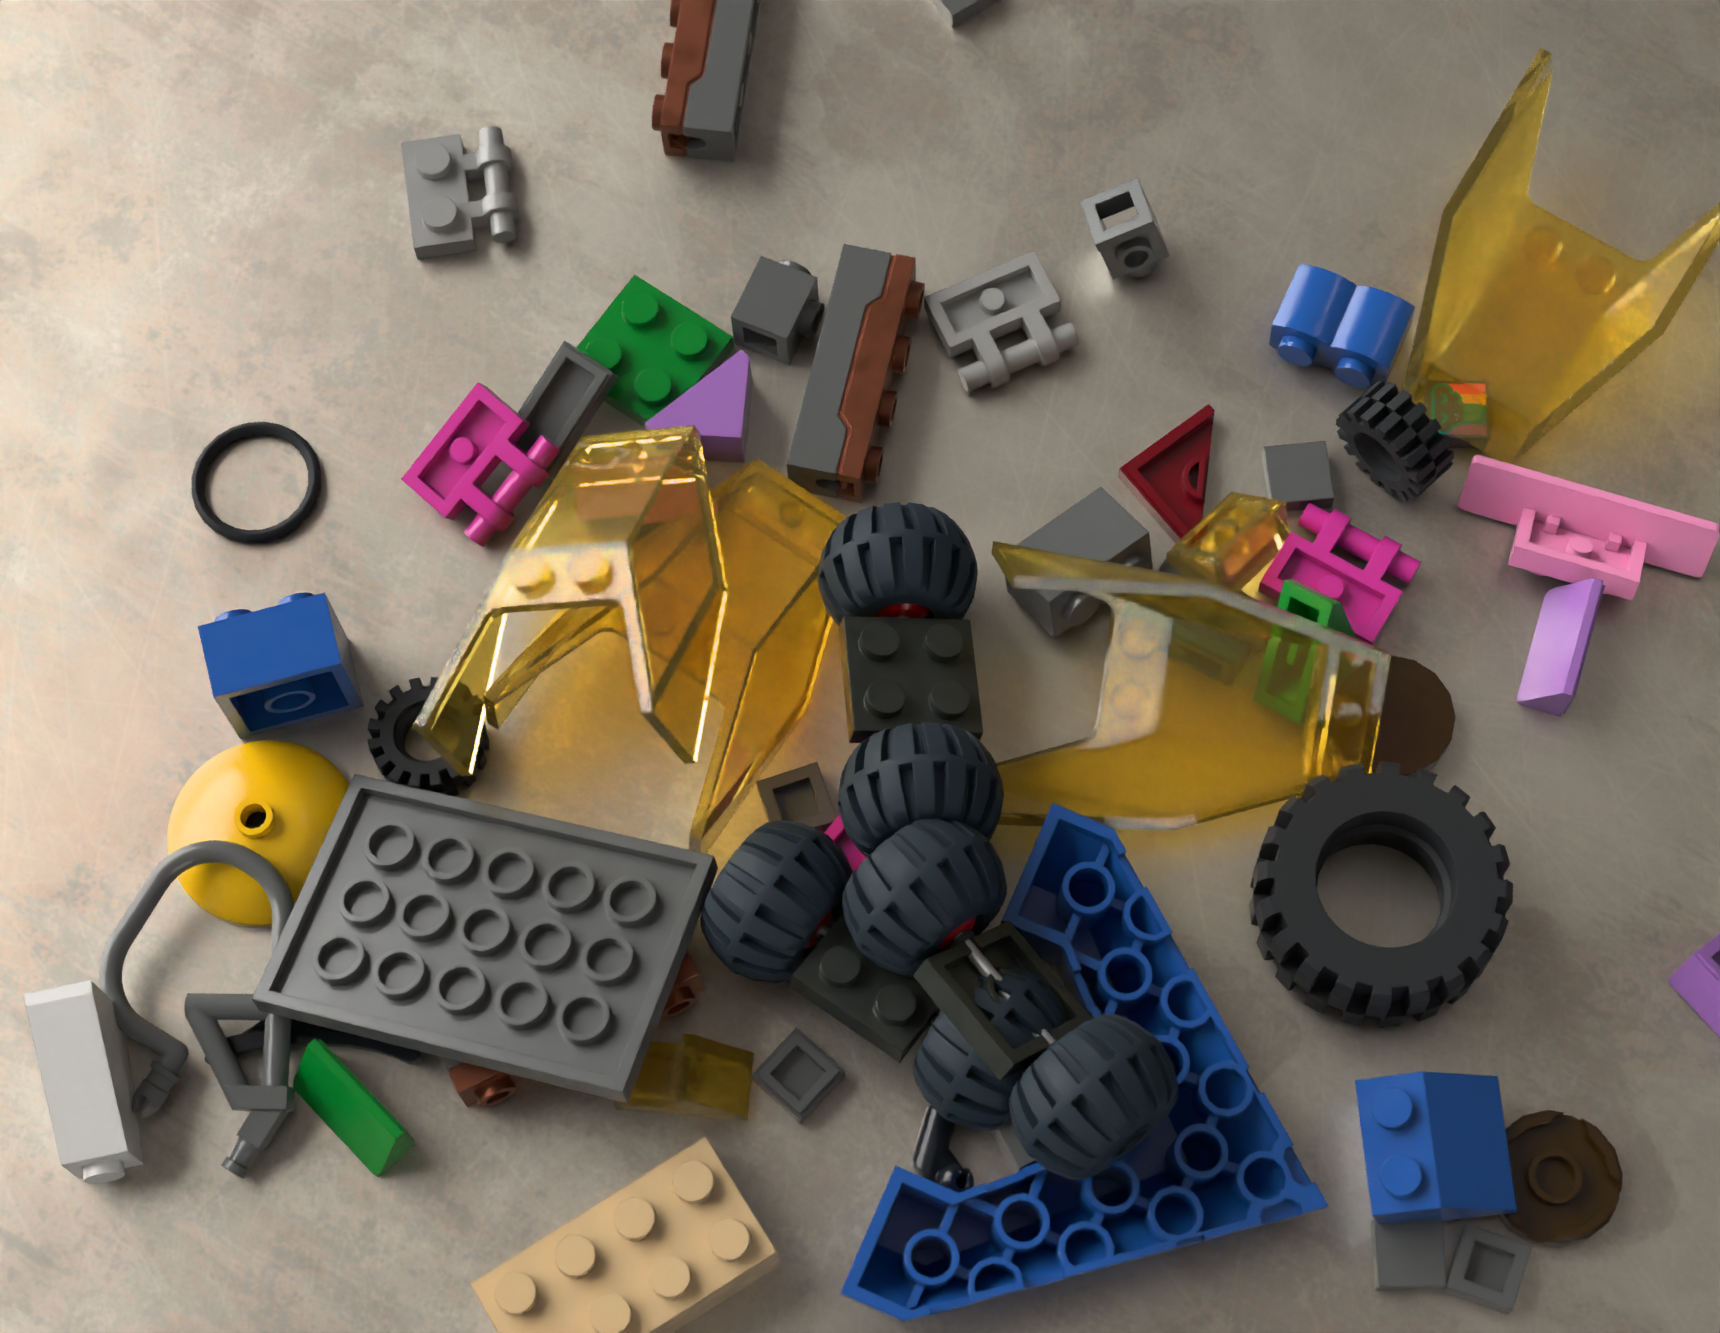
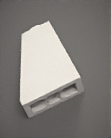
(85, 1080)

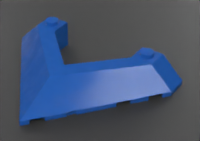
(1198, 1176)

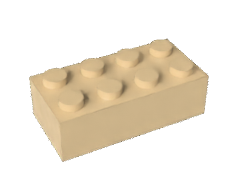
(637, 1258)

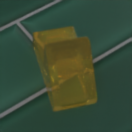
(693, 1080)

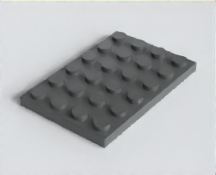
(488, 936)

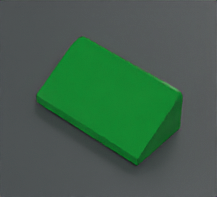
(350, 1109)

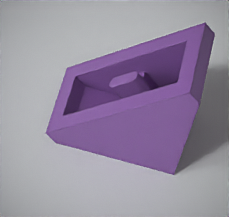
(717, 408)

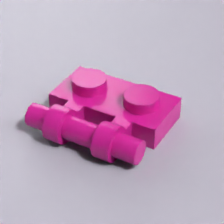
(468, 452)
(1361, 592)

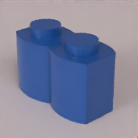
(1340, 326)

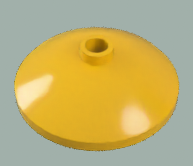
(274, 777)

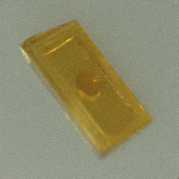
(1233, 541)

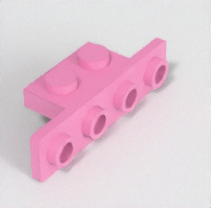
(1585, 531)

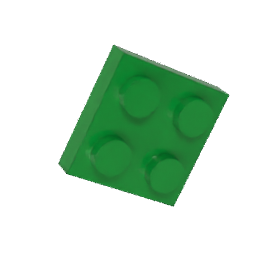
(653, 349)

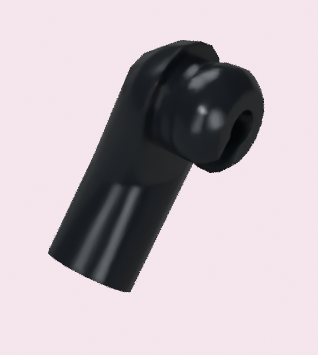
(933, 1157)

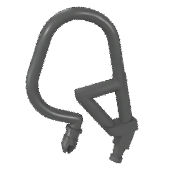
(268, 1102)

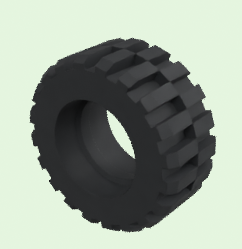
(1410, 818)

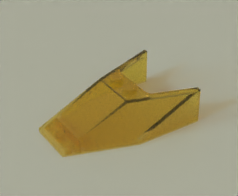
(1528, 308)
(617, 528)
(767, 638)
(1199, 703)

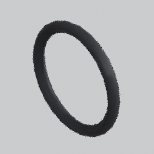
(283, 527)

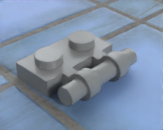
(440, 196)
(993, 305)

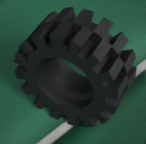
(1395, 440)
(389, 744)

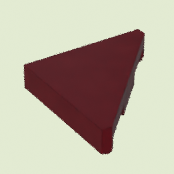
(1173, 475)

